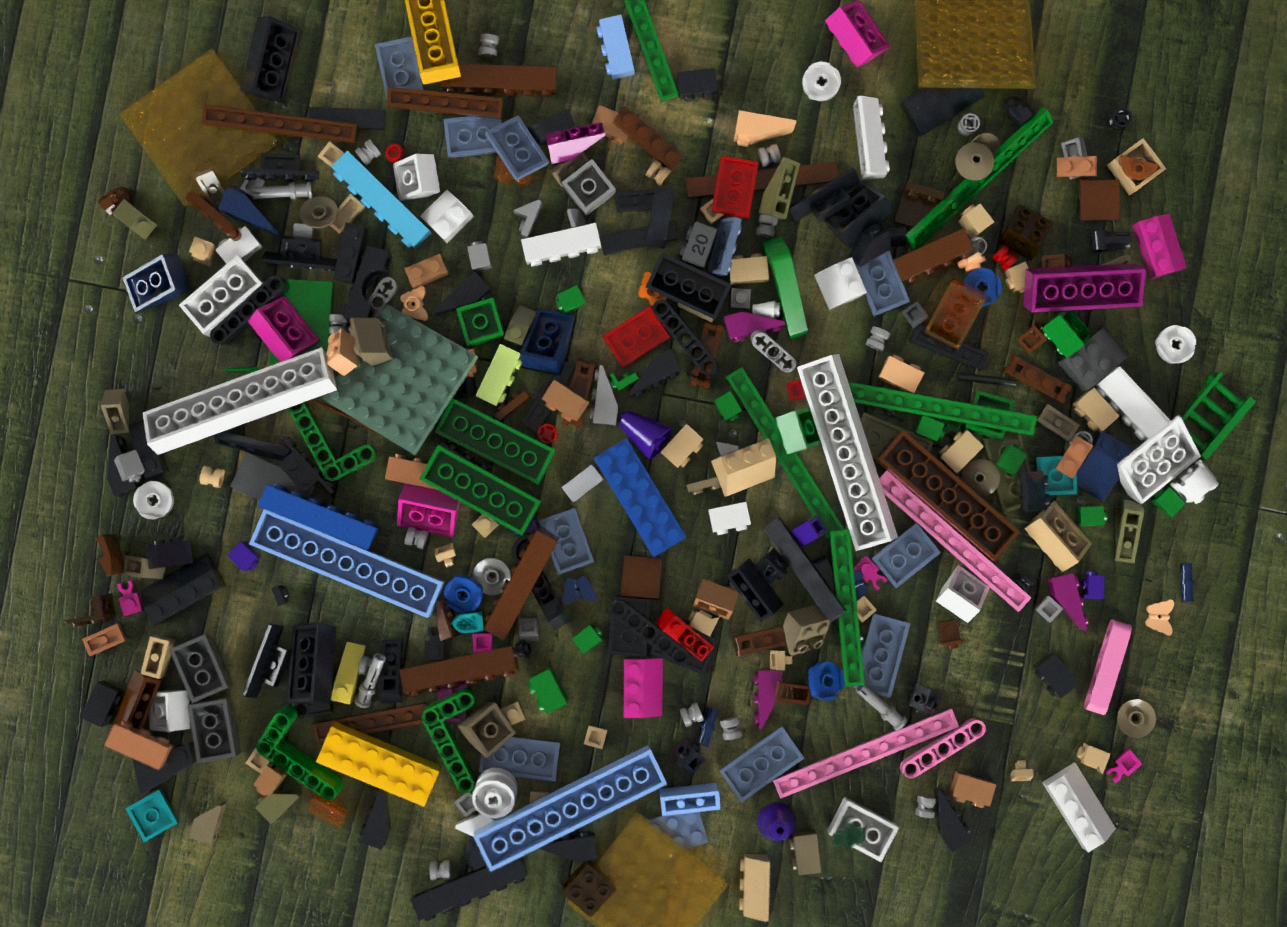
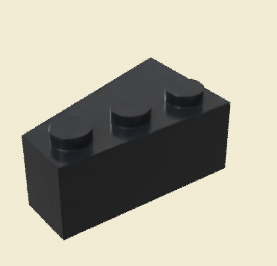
(177, 760)

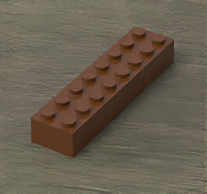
(947, 495)

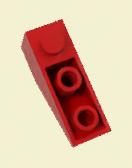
(684, 634)

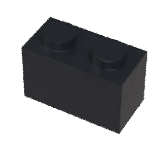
(697, 84)
(169, 554)
(1055, 675)
(102, 704)

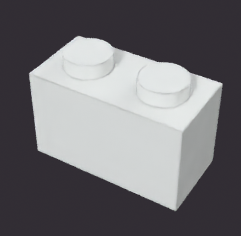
(244, 248)
(729, 517)

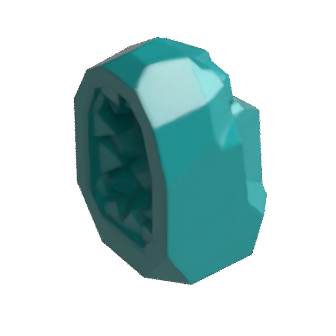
(468, 622)

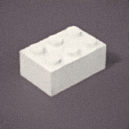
(878, 828)

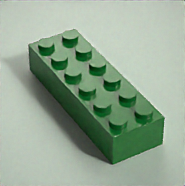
(495, 441)
(480, 490)

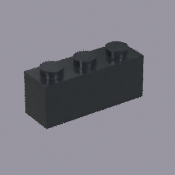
(350, 253)
(755, 590)

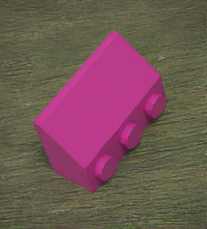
(857, 33)
(1159, 246)
(283, 329)
(427, 510)
(643, 687)

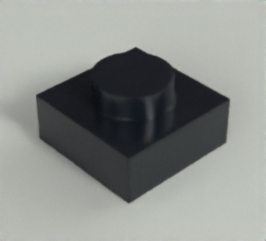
(281, 594)

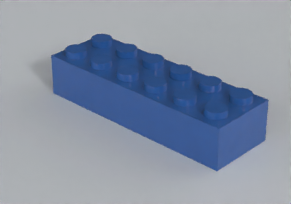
(640, 497)
(319, 517)

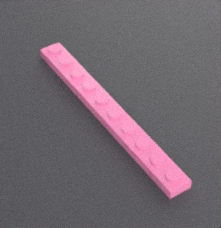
(953, 542)
(865, 753)

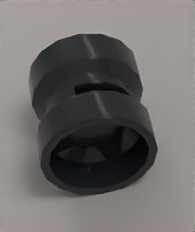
(1123, 116)

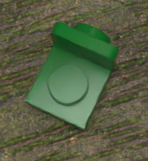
(626, 380)

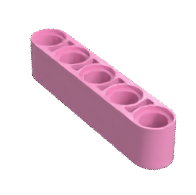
(1107, 667)
(952, 747)

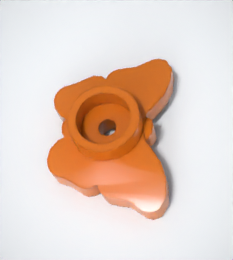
(647, 293)

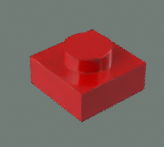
(795, 390)

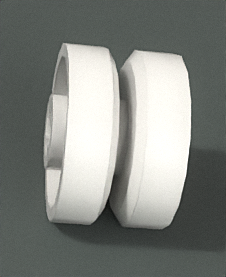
(494, 793)

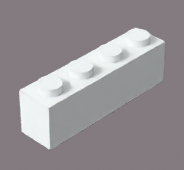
(561, 244)

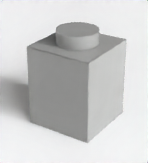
(479, 256)
(129, 466)

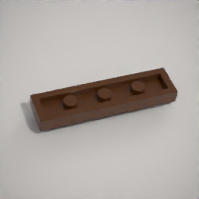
(647, 138)

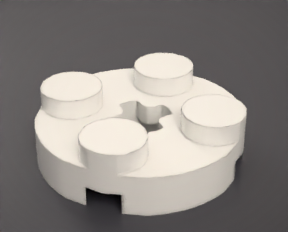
(828, 73)
(1186, 346)
(148, 490)

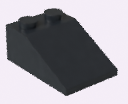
(1033, 491)

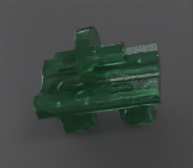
(849, 836)

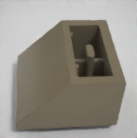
(370, 340)
(805, 629)

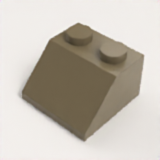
(486, 728)

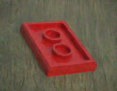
(734, 187)
(636, 337)

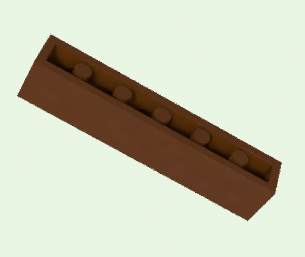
(504, 80)
(523, 579)
(459, 670)

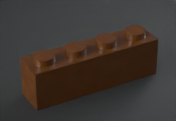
(934, 255)
(137, 700)

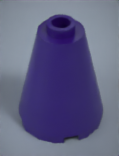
(645, 433)
(776, 821)

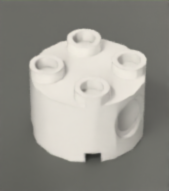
(1194, 482)

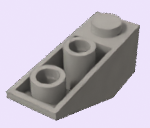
(605, 404)

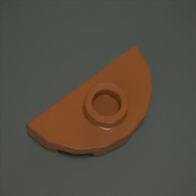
(1136, 168)

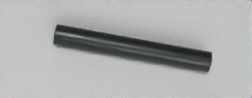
(986, 379)

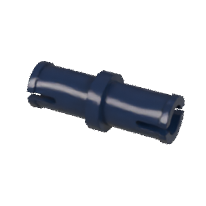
(1186, 582)
(707, 727)

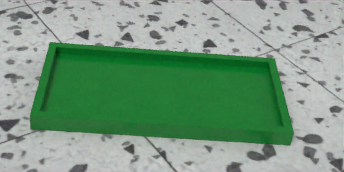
(314, 304)

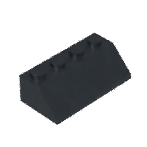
(270, 59)
(934, 106)
(688, 286)
(181, 589)
(311, 664)

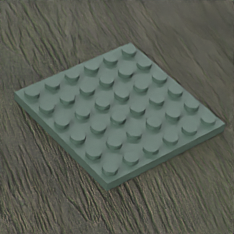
(411, 390)

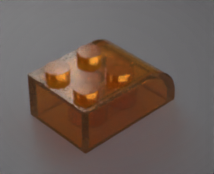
(956, 313)

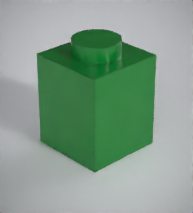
(570, 300)
(728, 407)
(929, 428)
(1011, 459)
(1167, 501)
(1091, 516)
(587, 638)

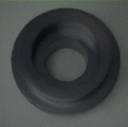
(523, 649)

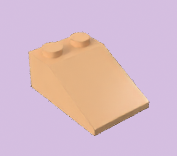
(756, 128)

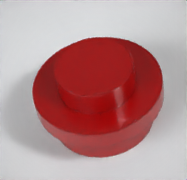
(394, 153)

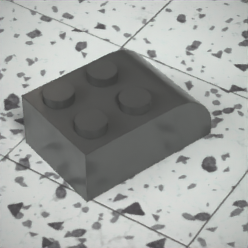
(1093, 360)
(201, 667)
(214, 730)

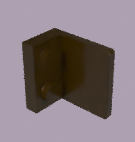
(916, 203)
(1025, 232)
(101, 606)
(587, 888)

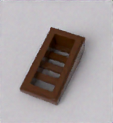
(445, 616)
(804, 694)

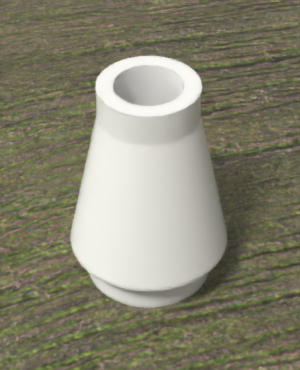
(767, 309)

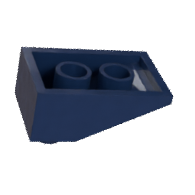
(239, 206)
(156, 282)
(547, 341)
(1100, 468)

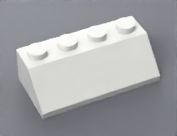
(870, 138)
(221, 295)
(1131, 403)
(1080, 807)

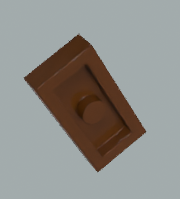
(517, 400)

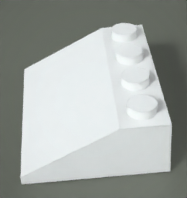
(1157, 461)

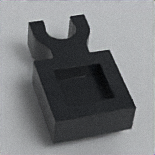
(434, 648)

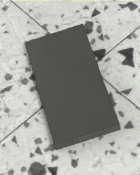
(257, 473)

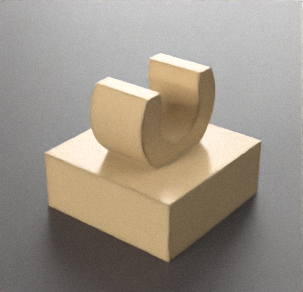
(446, 553)
(779, 659)
(1021, 772)

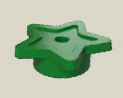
(949, 427)

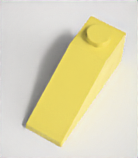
(348, 673)

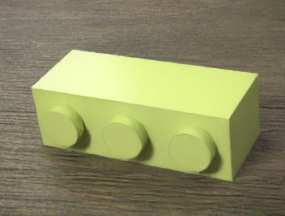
(499, 375)

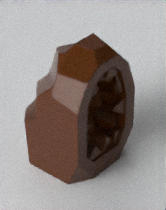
(113, 199)

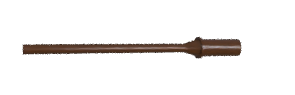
(341, 413)

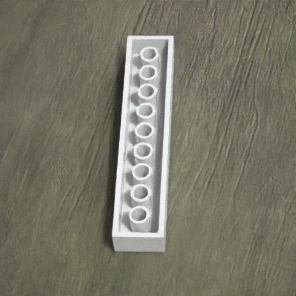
(239, 401)
(847, 452)

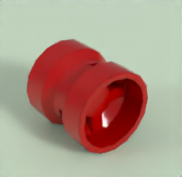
(1005, 257)
(545, 432)

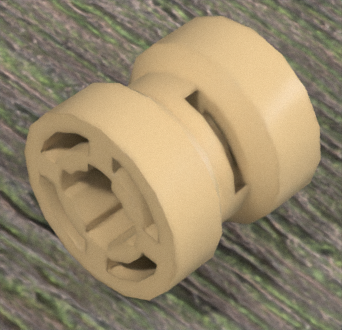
(661, 176)
(212, 476)

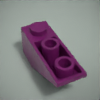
(569, 143)
(744, 324)
(1065, 592)
(766, 685)

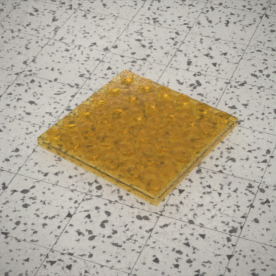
(974, 44)
(176, 140)
(654, 881)

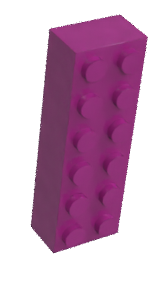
(1084, 287)

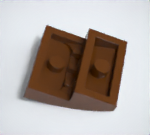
(1099, 199)
(112, 561)
(641, 577)

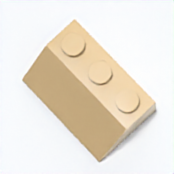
(745, 467)
(1058, 536)
(755, 886)

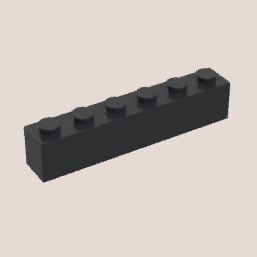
(466, 887)

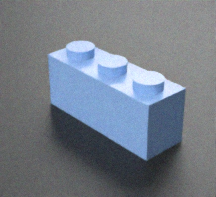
(615, 47)
(689, 799)

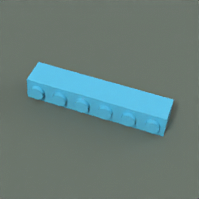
(381, 200)

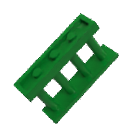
(1229, 420)

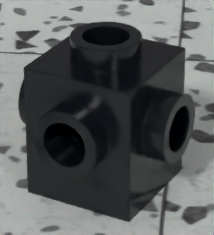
(772, 566)
(924, 699)
(688, 756)

